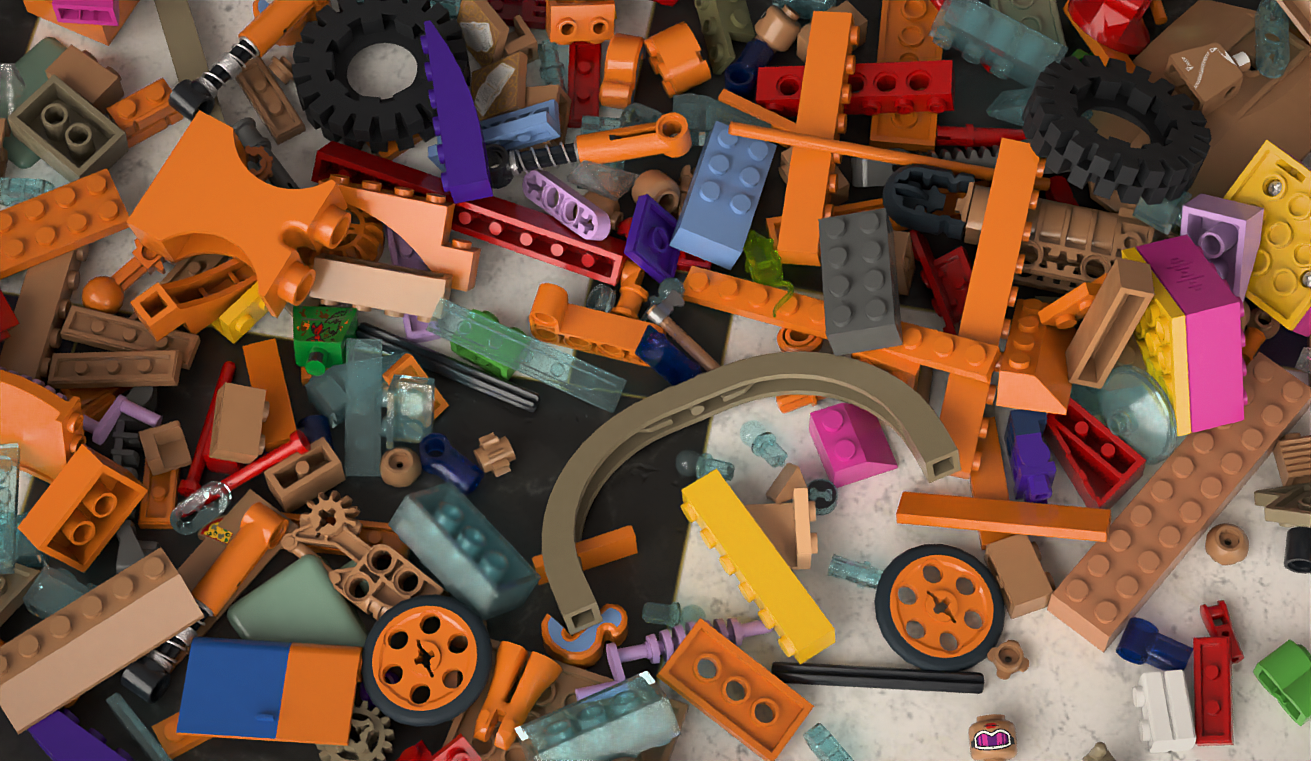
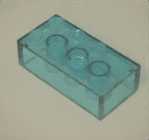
(995, 41)
(464, 550)
(603, 725)

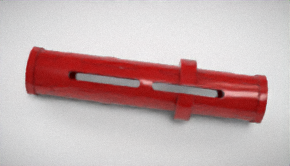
(975, 136)

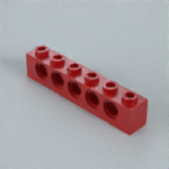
(871, 82)

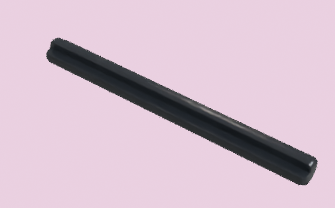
(453, 368)
(879, 677)

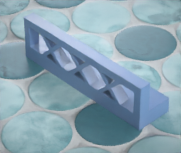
(516, 129)

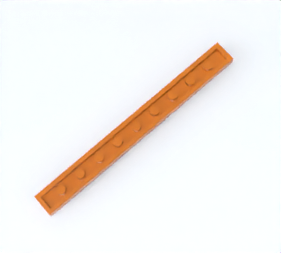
(807, 316)

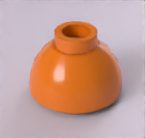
(795, 341)

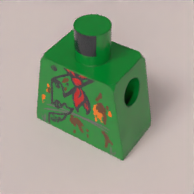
(322, 336)

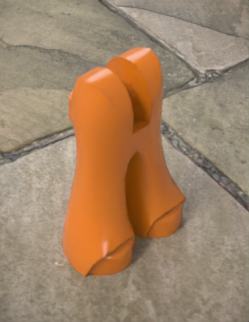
(537, 677)

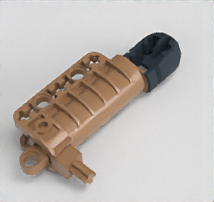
(1060, 234)

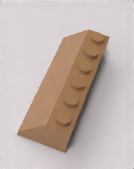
(93, 639)

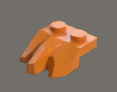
(1072, 306)

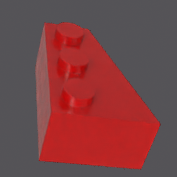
(1092, 456)

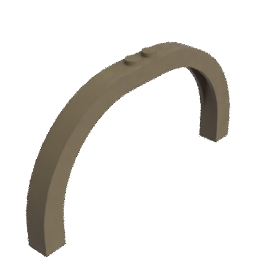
(704, 397)

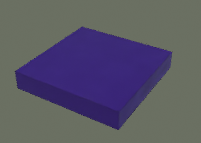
(650, 239)

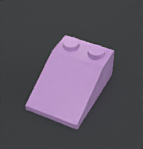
(1227, 234)

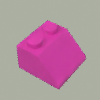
(850, 443)

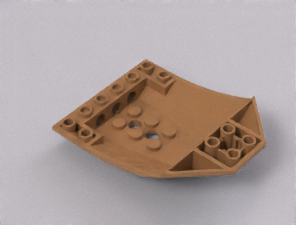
(1259, 112)

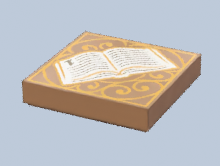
(483, 31)
(500, 86)

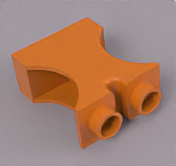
(215, 205)

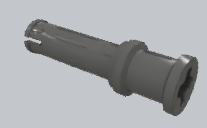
(250, 136)

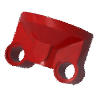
(1113, 22)

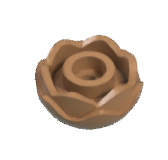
(400, 476)
(1223, 553)

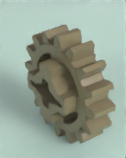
(367, 732)

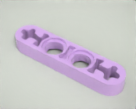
(563, 211)

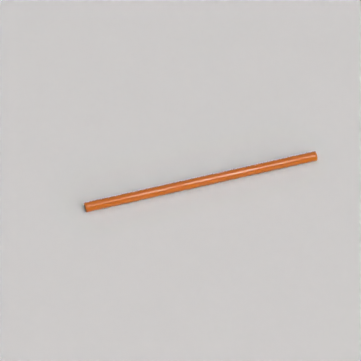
(865, 151)

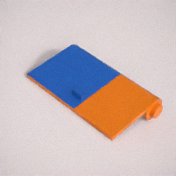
(270, 690)

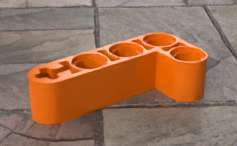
(584, 328)

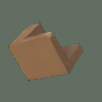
(521, 40)
(165, 447)

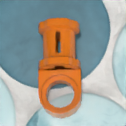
(631, 291)

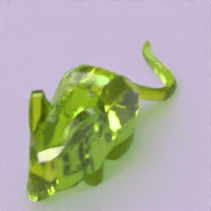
(765, 265)

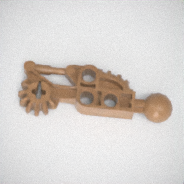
(384, 585)

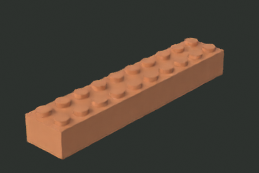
(1177, 508)

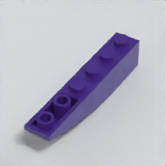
(457, 123)
(67, 741)

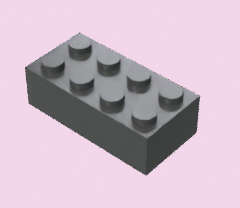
(860, 282)

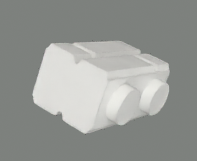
(1165, 711)

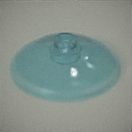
(1138, 412)

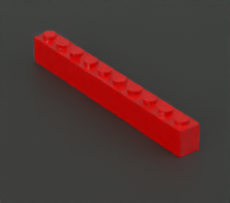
(485, 218)

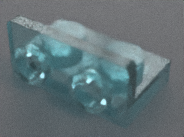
(408, 409)

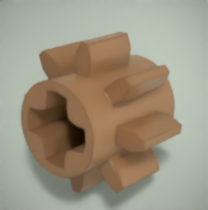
(494, 454)

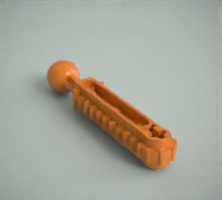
(107, 293)

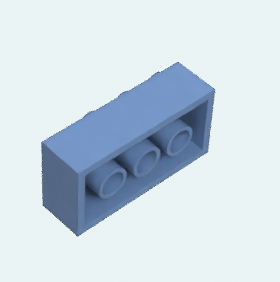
(723, 196)

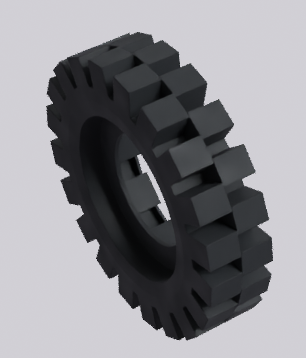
(332, 44)
(1072, 143)

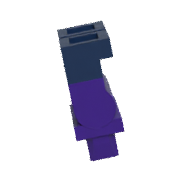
(1029, 456)

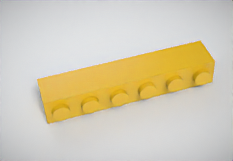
(758, 567)

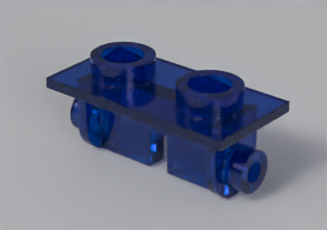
(665, 357)

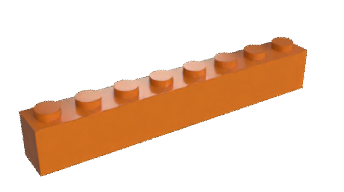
(820, 115)

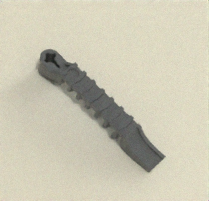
(126, 444)

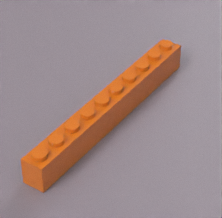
(992, 292)

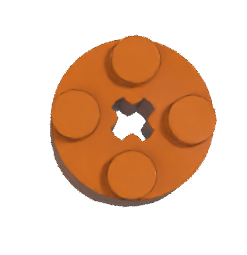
(677, 59)

